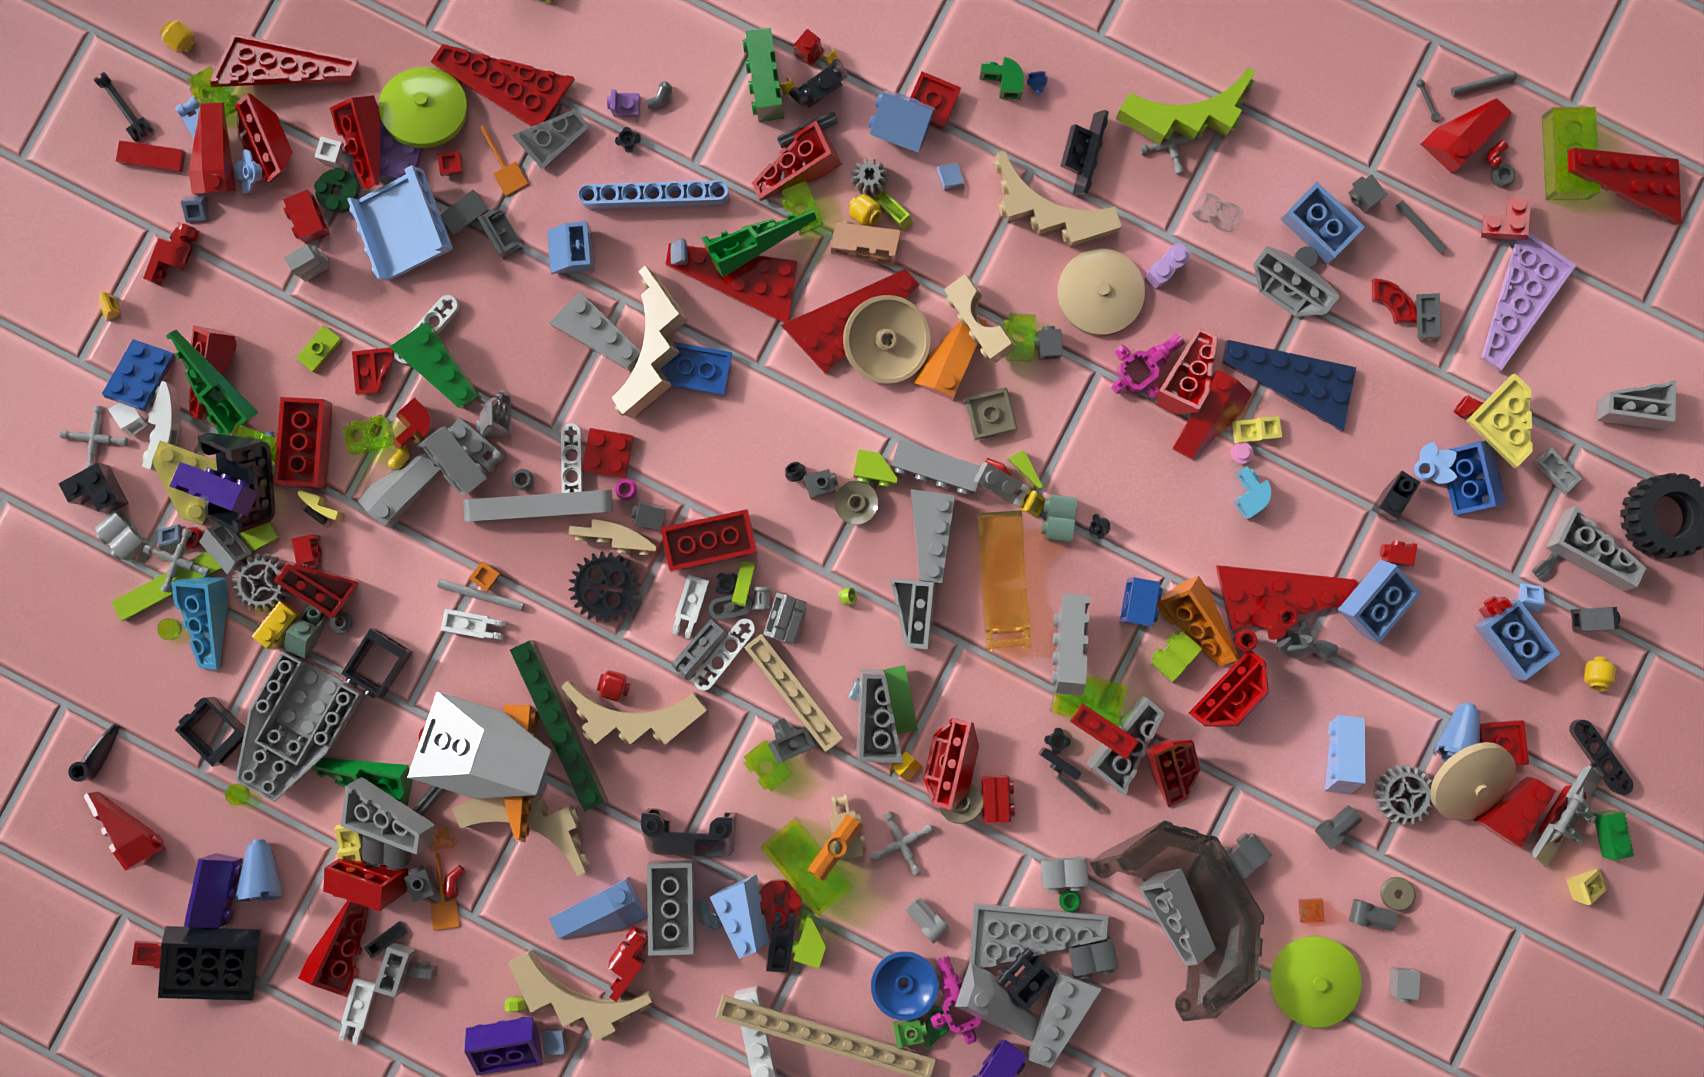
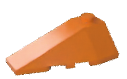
(948, 362)
(1196, 614)

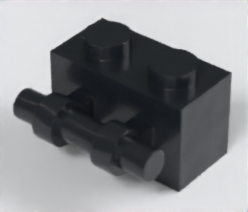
(1031, 981)

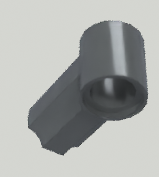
(1334, 830)
(1368, 914)

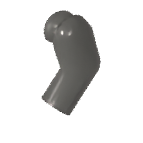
(662, 97)

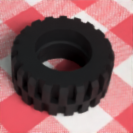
(1641, 522)

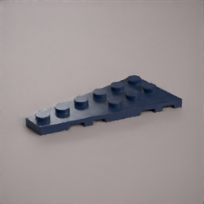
(1304, 381)

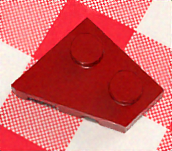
(371, 369)

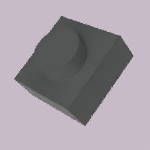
(423, 970)

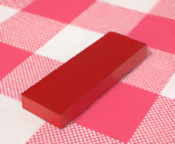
(150, 156)
(1104, 731)

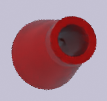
(1250, 640)

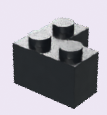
(95, 484)

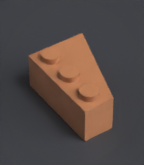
(866, 242)

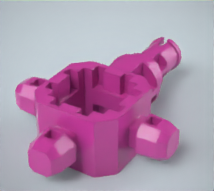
(1153, 360)
(951, 988)

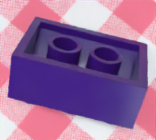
(213, 891)
(503, 1046)

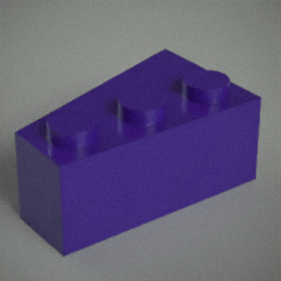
(214, 489)
(1003, 1061)

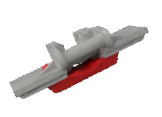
(1564, 814)

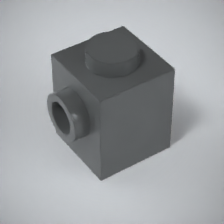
(1366, 193)
(1048, 343)
(820, 483)
(648, 515)
(421, 883)

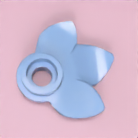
(247, 171)
(1438, 462)

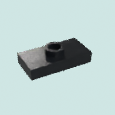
(1058, 764)

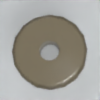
(1388, 893)

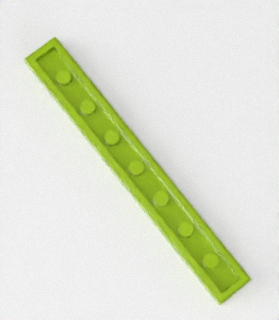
(151, 593)

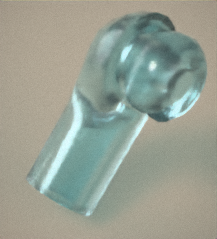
(708, 918)

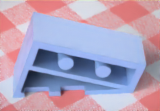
(1346, 755)
(741, 916)

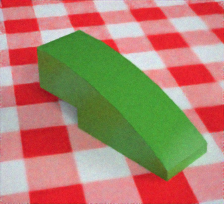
(901, 699)

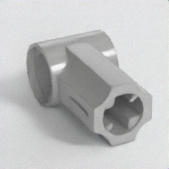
(931, 924)

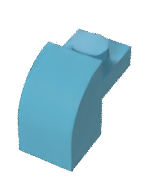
(1256, 496)

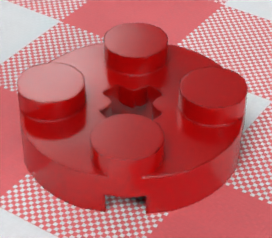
(779, 888)

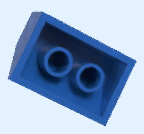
(1477, 479)

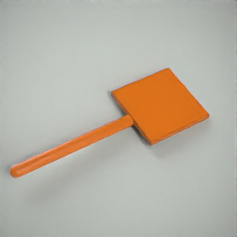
(510, 176)
(443, 913)

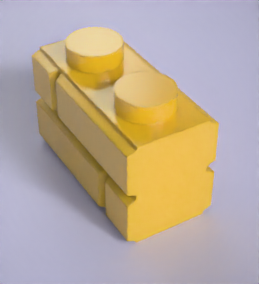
(274, 627)

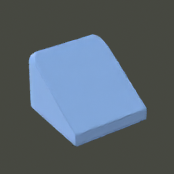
(950, 176)
(1532, 597)

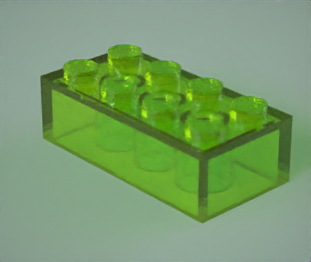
(1561, 131)
(792, 852)

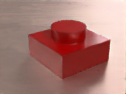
(450, 163)

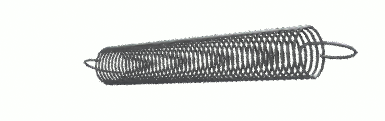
(1062, 778)

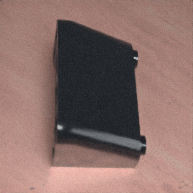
(247, 461)
(716, 843)

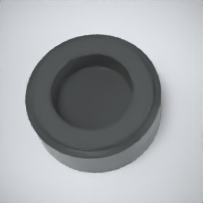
(1503, 175)
(1306, 256)

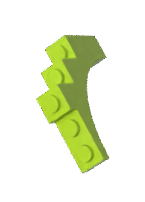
(1160, 120)

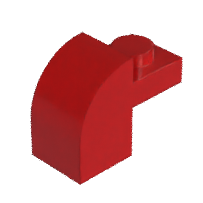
(416, 420)

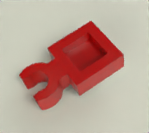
(1494, 605)

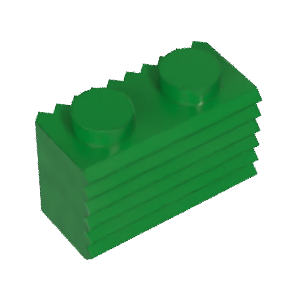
(1613, 834)

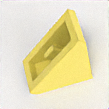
(1587, 886)

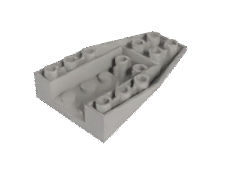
(293, 724)
(478, 752)

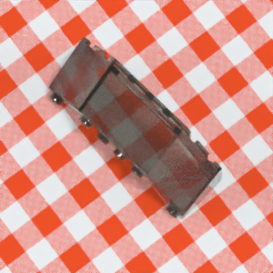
(1222, 899)

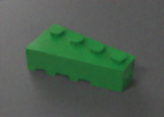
(764, 75)
(434, 361)

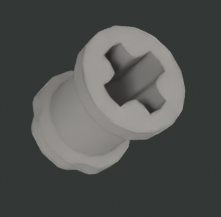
(762, 598)

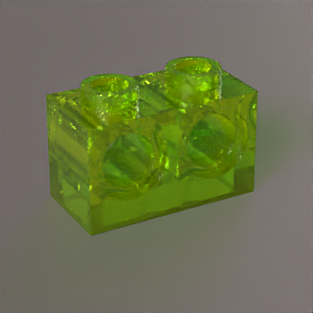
(369, 439)

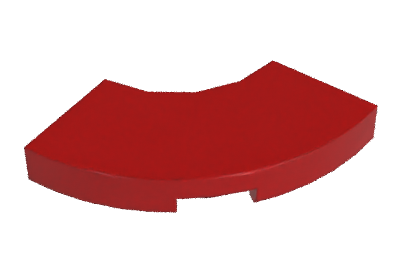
(1395, 300)

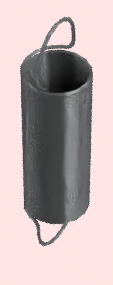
(316, 515)

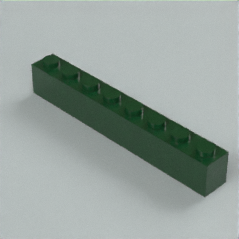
(559, 725)

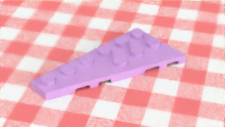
(1528, 287)

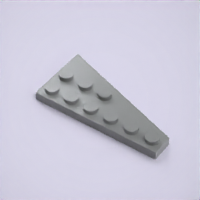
(1007, 930)

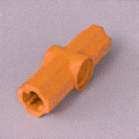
(826, 859)

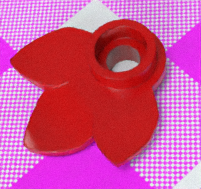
(1272, 617)

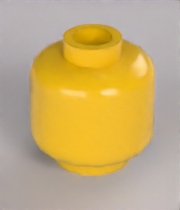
(178, 36)
(865, 210)
(1600, 674)

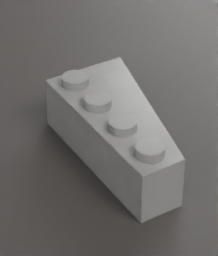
(1071, 644)
(1140, 723)
(876, 724)
(1060, 1016)

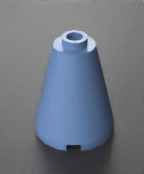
(1460, 731)
(259, 874)

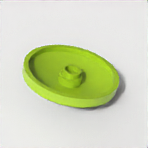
(423, 107)
(1315, 981)

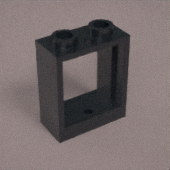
(386, 642)
(217, 757)

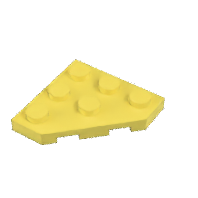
(1506, 421)
(166, 462)

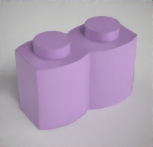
(1168, 265)

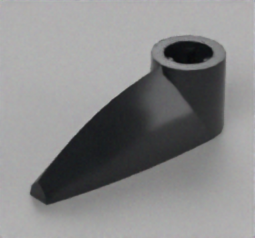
(95, 756)

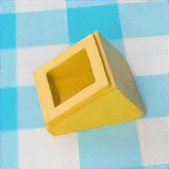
(109, 306)

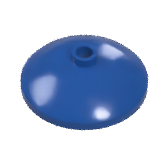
(904, 1001)

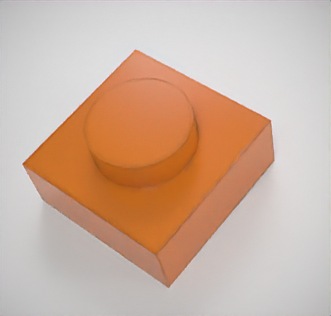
(484, 576)

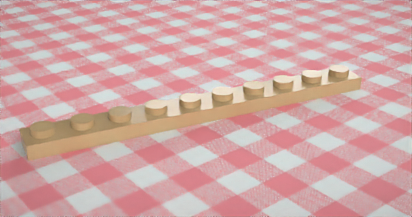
(824, 1037)

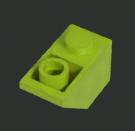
(873, 467)
(811, 945)

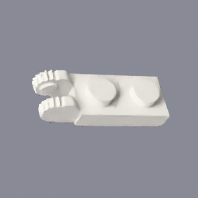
(690, 604)
(470, 624)
(357, 1009)

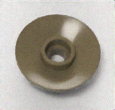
(852, 491)
(974, 805)

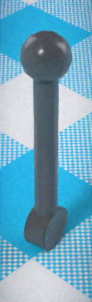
(1435, 115)

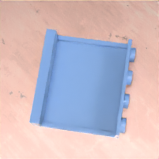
(400, 225)

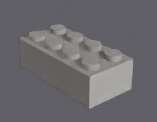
(671, 907)

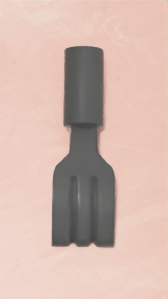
(1545, 567)

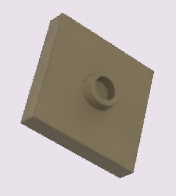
(990, 413)

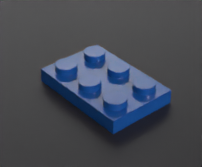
(699, 369)
(138, 375)

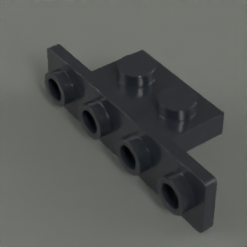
(1082, 151)

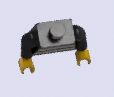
(819, 85)

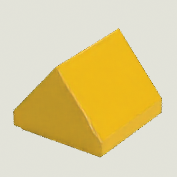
(1033, 504)
(907, 768)

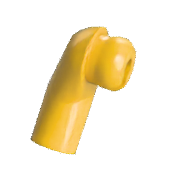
(399, 459)

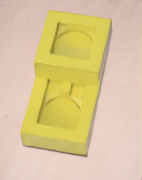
(1257, 429)
(318, 503)
(349, 844)

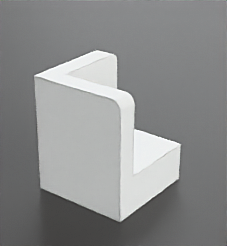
(329, 152)
(128, 419)

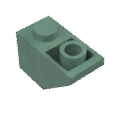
(305, 631)

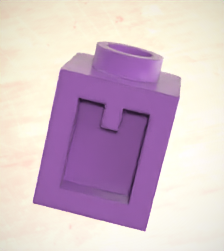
(624, 104)

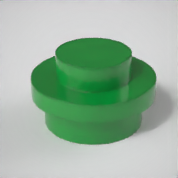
(1069, 900)

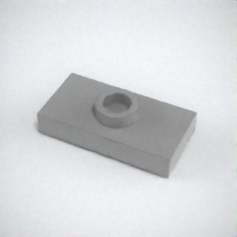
(1558, 470)

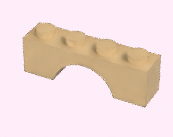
(965, 297)

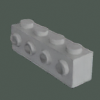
(935, 467)

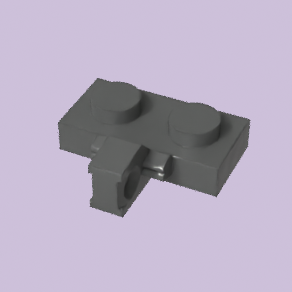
(789, 742)

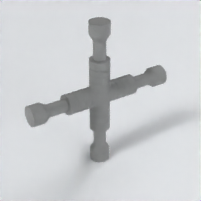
(1172, 144)
(94, 437)
(176, 560)
(902, 843)

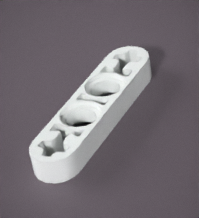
(433, 312)
(576, 465)
(721, 652)

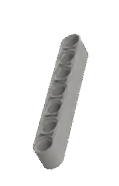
(538, 505)

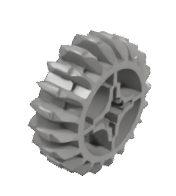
(246, 576)
(1410, 812)

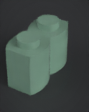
(1059, 518)

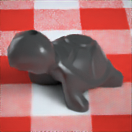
(1301, 644)

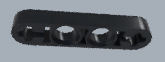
(1599, 758)

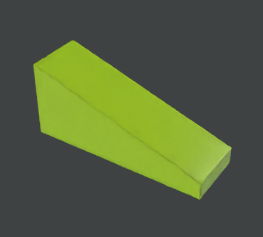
(894, 210)
(1024, 466)
(743, 583)

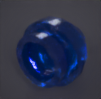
(1037, 81)

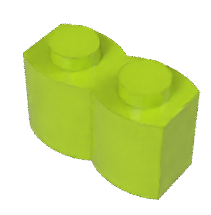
(1175, 655)

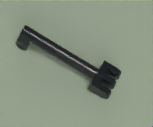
(136, 125)

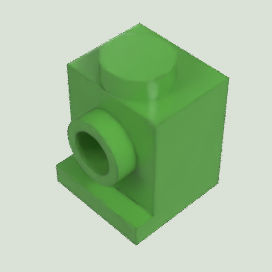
(901, 1028)

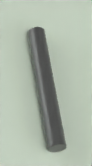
(1483, 83)
(1421, 226)

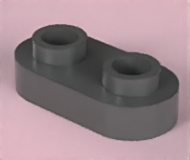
(730, 610)

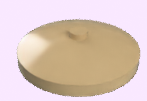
(1100, 292)
(886, 339)
(1473, 781)

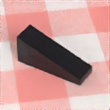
(385, 940)

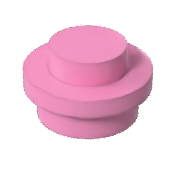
(1241, 453)

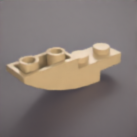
(622, 537)

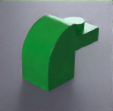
(1008, 74)

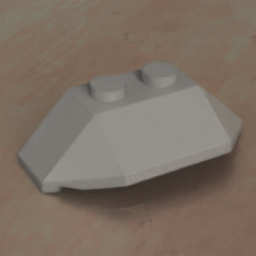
(1293, 284)

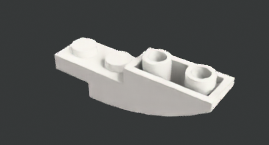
(166, 417)

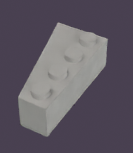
(591, 328)
(932, 528)
(1588, 547)
(384, 818)
(1178, 915)

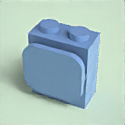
(901, 120)

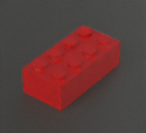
(303, 443)
(709, 540)

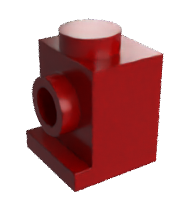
(808, 47)
(307, 550)
(1398, 553)

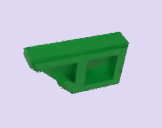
(934, 1034)

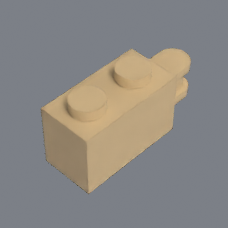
(858, 844)

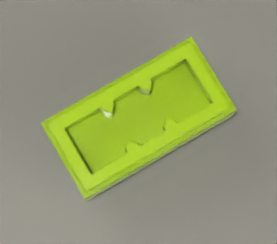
(319, 348)

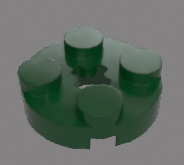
(325, 186)

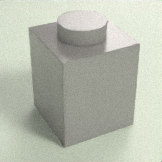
(1404, 984)

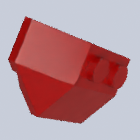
(262, 136)
(1234, 694)
(951, 763)
(1174, 768)

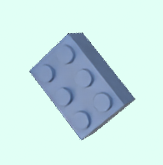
(1322, 222)
(1379, 601)
(1518, 641)

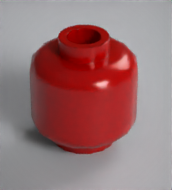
(613, 685)

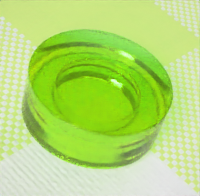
(169, 629)
(237, 794)

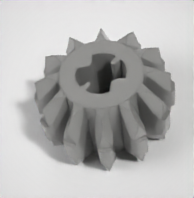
(869, 168)

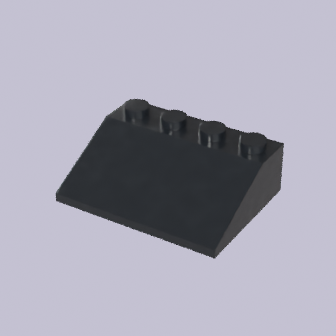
(208, 963)

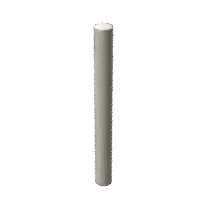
(480, 594)

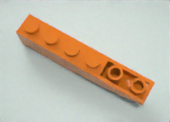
(520, 807)

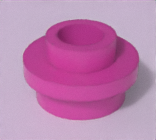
(619, 489)

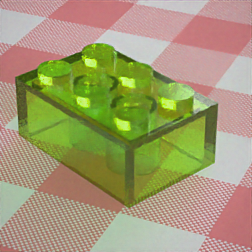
(1099, 695)

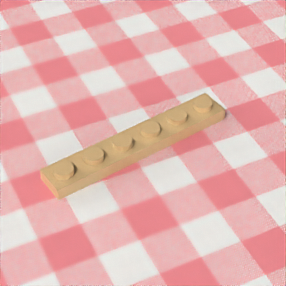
(793, 692)

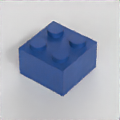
(1140, 602)

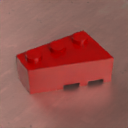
(316, 587)
(1518, 811)
(363, 884)

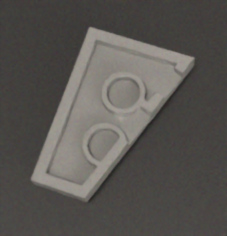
(551, 137)

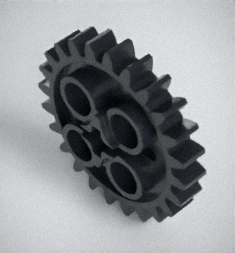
(601, 606)

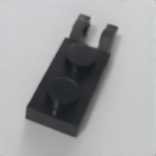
(780, 944)

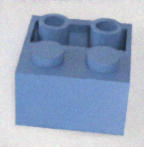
(570, 248)

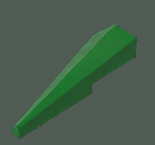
(740, 247)
(220, 398)
(386, 776)

